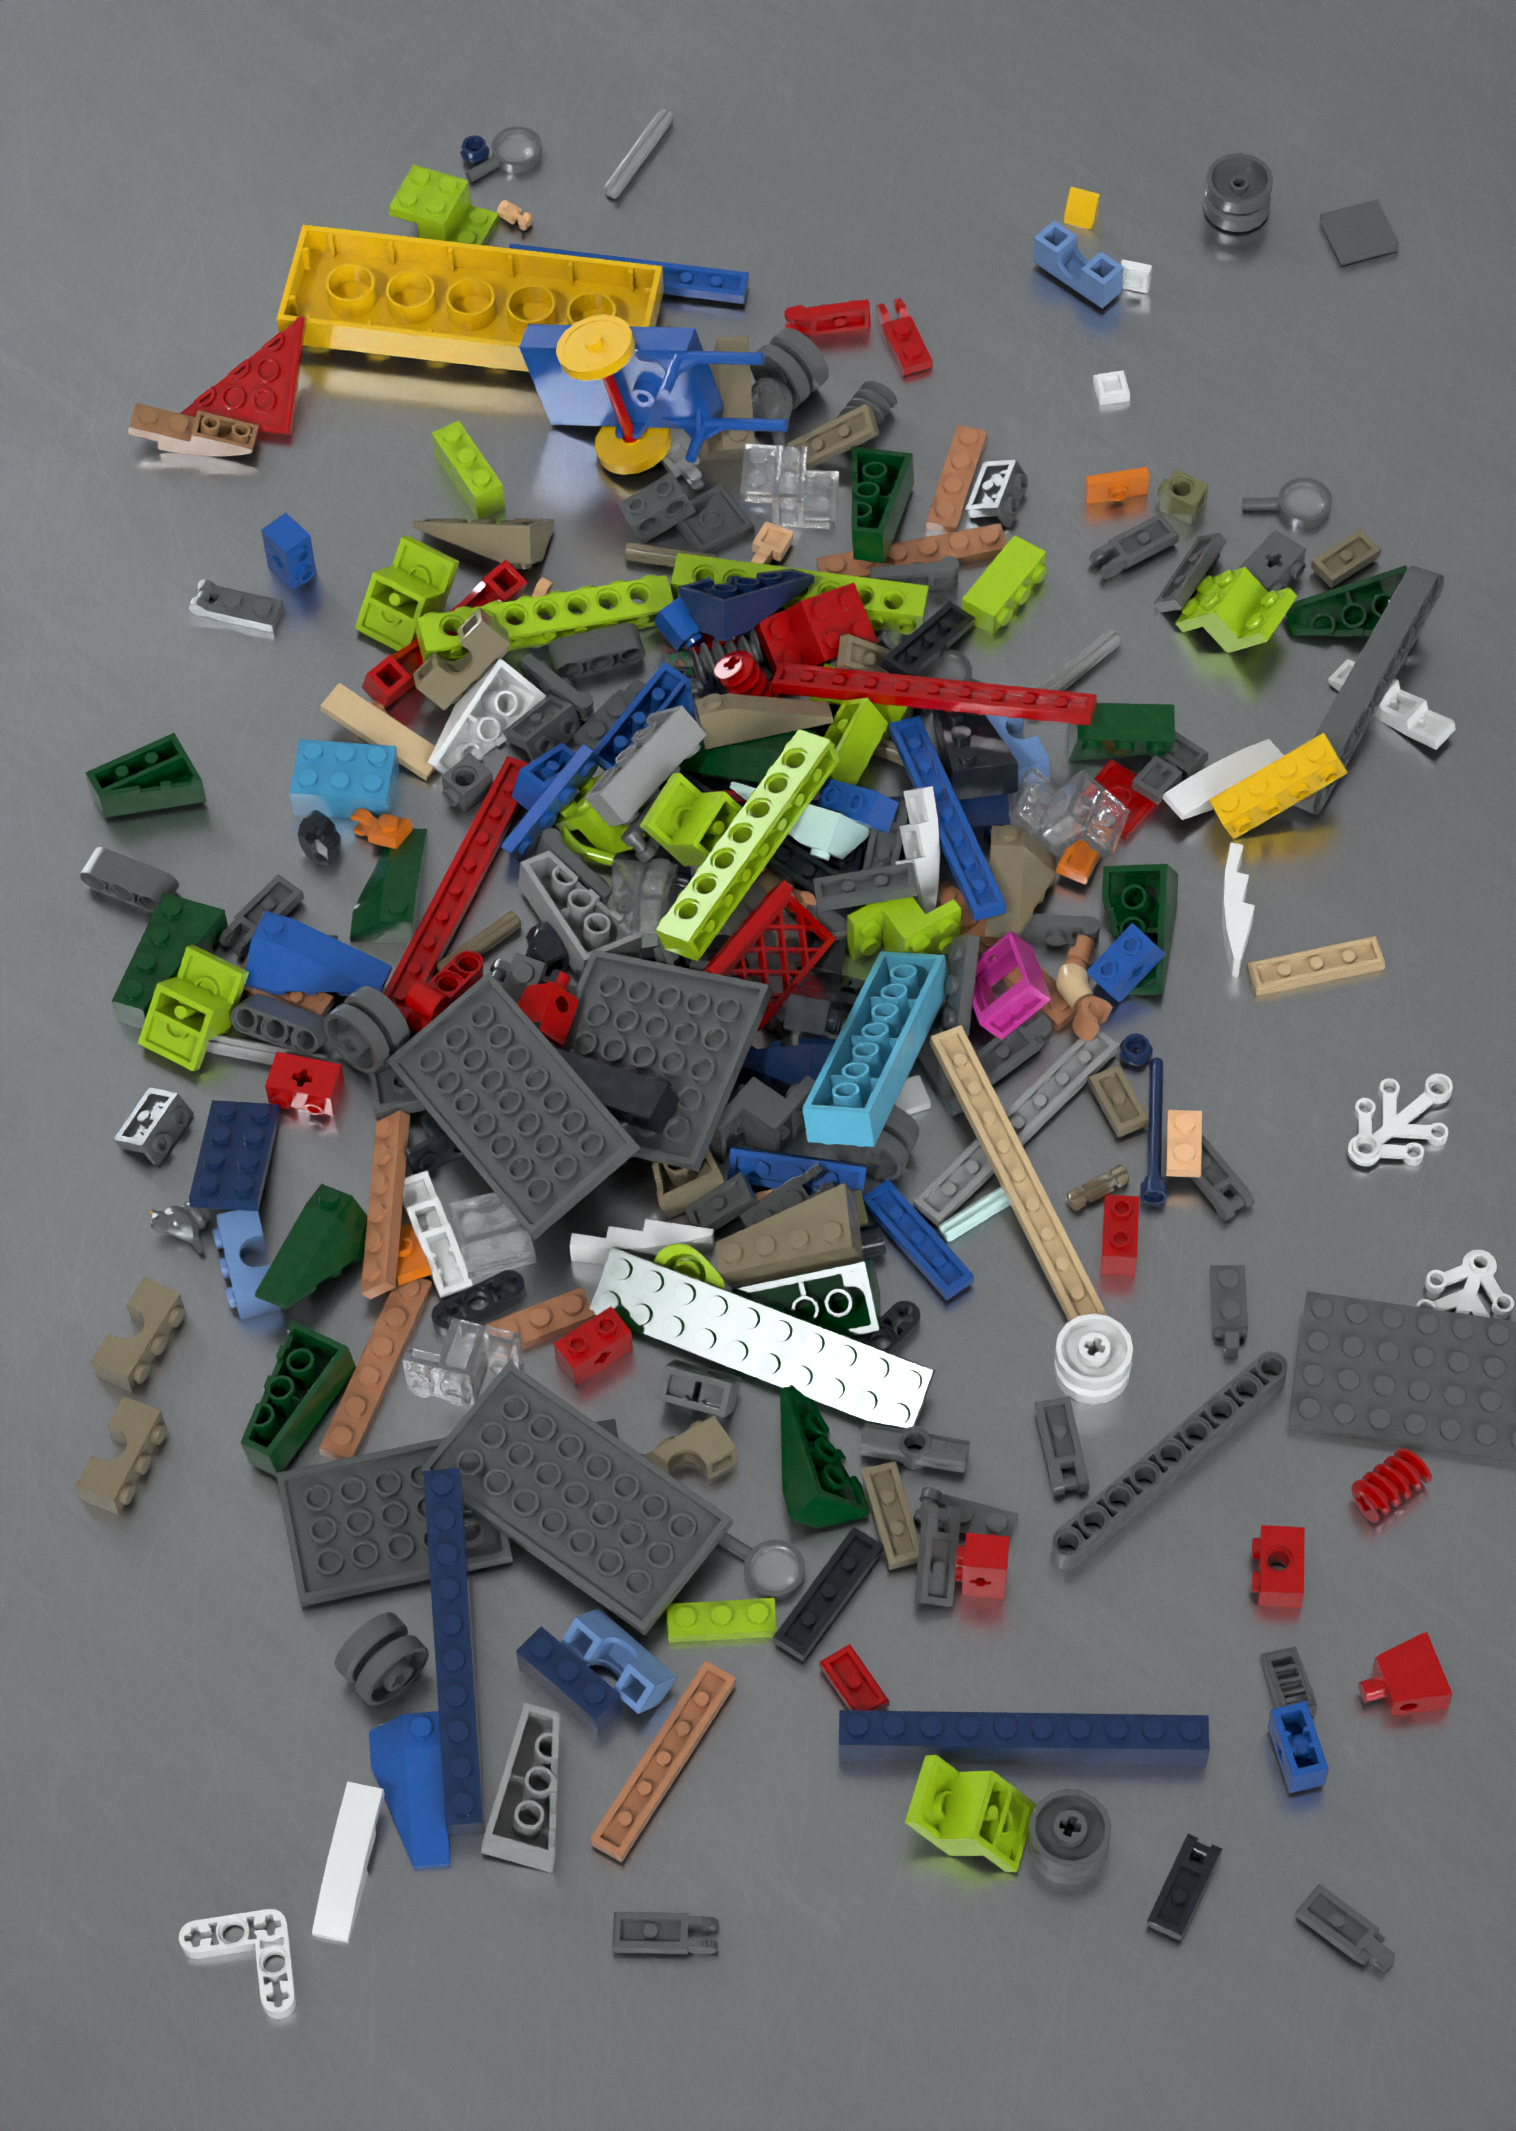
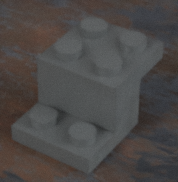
(761, 1118)

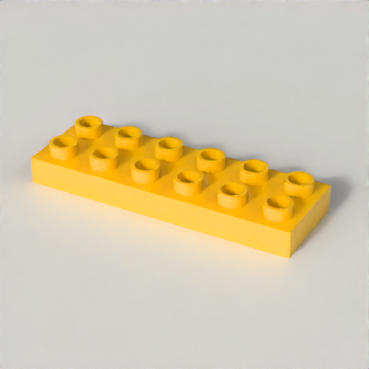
(451, 296)

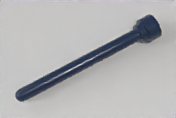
(1154, 1188)

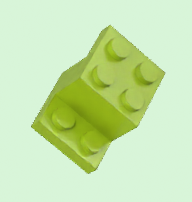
(442, 208)
(406, 590)
(1235, 609)
(583, 816)
(689, 820)
(902, 927)
(192, 1007)
(970, 1813)

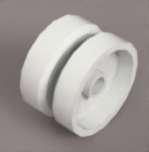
(1093, 1359)

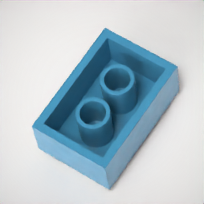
(343, 778)

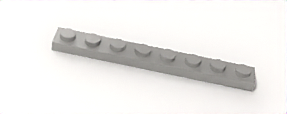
(1026, 1115)

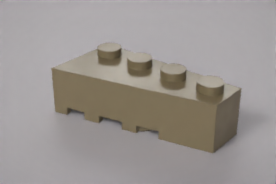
(681, 1186)
(795, 1241)

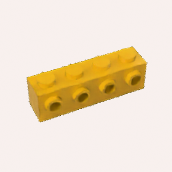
(1278, 786)

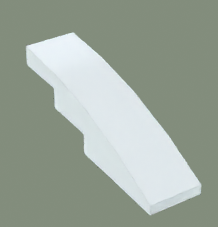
(1404, 712)
(1193, 794)
(922, 844)
(1236, 915)
(434, 1235)
(644, 1243)
(348, 1862)

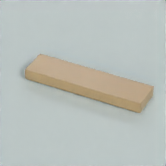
(379, 729)
(1315, 966)

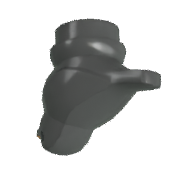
(181, 1223)

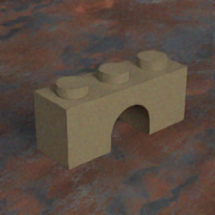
(446, 680)
(128, 1360)
(702, 1445)
(112, 1482)

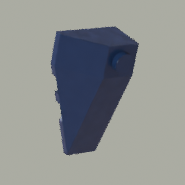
(742, 602)
(786, 1065)

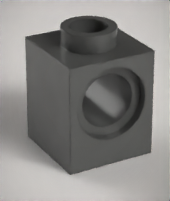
(469, 772)

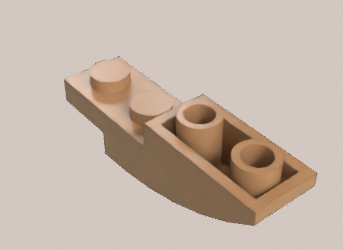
(198, 435)

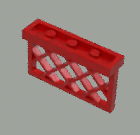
(752, 931)

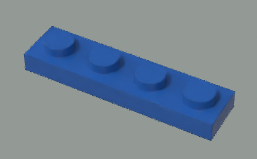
(544, 811)
(774, 1168)
(917, 1240)

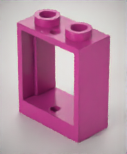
(1019, 1001)

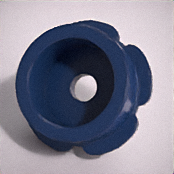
(474, 149)
(1137, 1042)

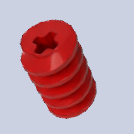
(743, 675)
(1388, 1482)

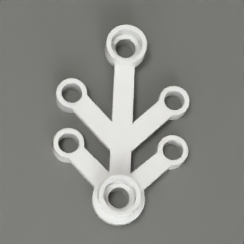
(1398, 1124)
(1467, 1300)

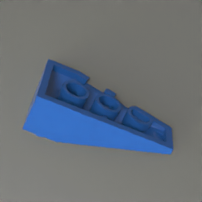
(302, 959)
(409, 1770)

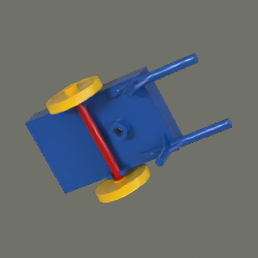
(633, 386)

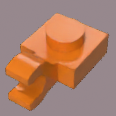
(384, 831)

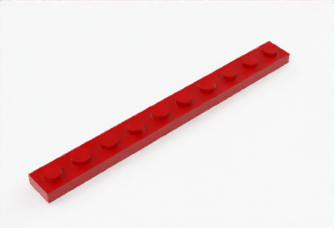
(935, 693)
(457, 886)

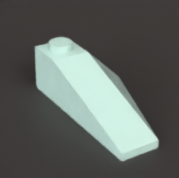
(821, 829)

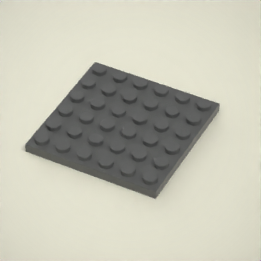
(671, 1026)

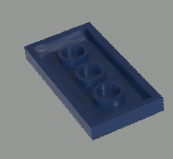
(234, 1155)

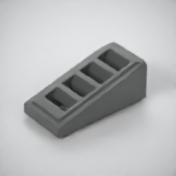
(1300, 1677)

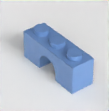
(1058, 254)
(1027, 751)
(242, 1237)
(602, 1642)

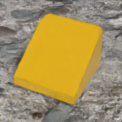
(1081, 208)

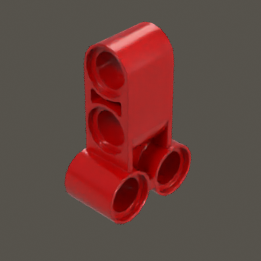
(443, 989)

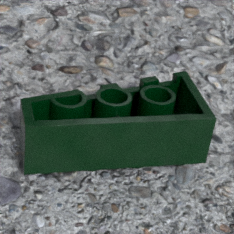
(879, 496)
(161, 950)
(296, 1396)

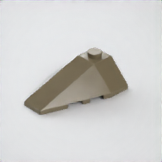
(736, 393)
(516, 540)
(745, 717)
(1022, 873)

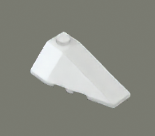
(483, 715)

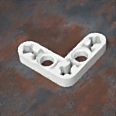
(263, 1945)

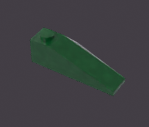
(392, 894)
(1148, 900)
(318, 1246)
(812, 1469)

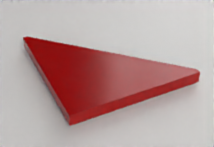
(260, 387)

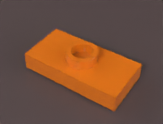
(1116, 485)
(1078, 862)
(411, 1258)

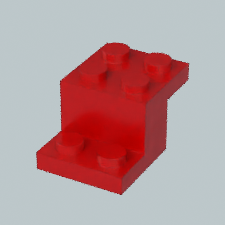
(813, 627)

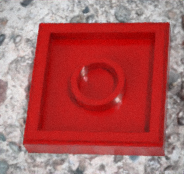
(1118, 782)

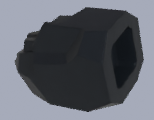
(319, 838)
(546, 947)

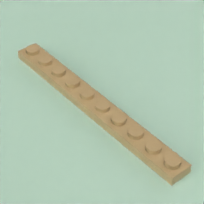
(1016, 1174)

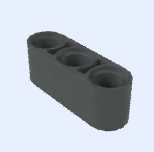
(596, 651)
(127, 879)
(266, 1024)

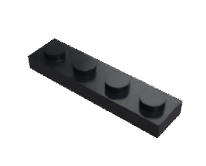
(928, 641)
(828, 1593)

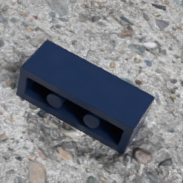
(569, 1680)

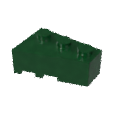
(1123, 732)
(146, 780)

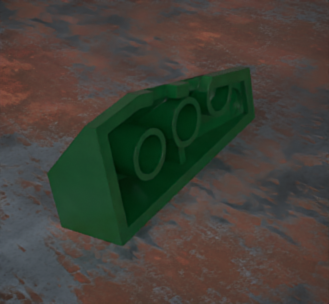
(1346, 609)
(739, 762)
(834, 1298)

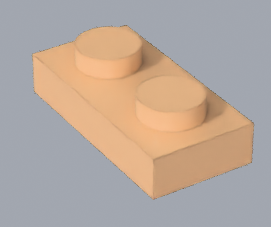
(1184, 1143)

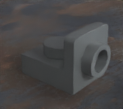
(1157, 779)

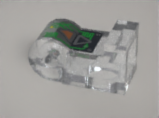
(684, 663)

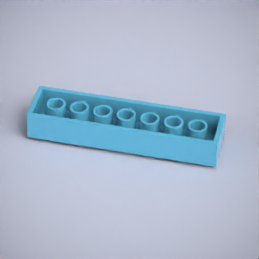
(875, 1049)

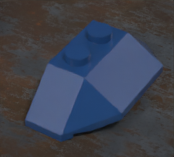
(663, 691)

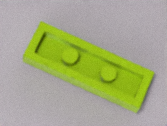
(721, 1620)

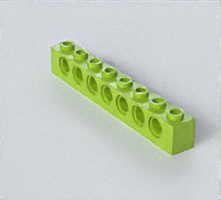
(887, 603)
(535, 631)
(747, 845)

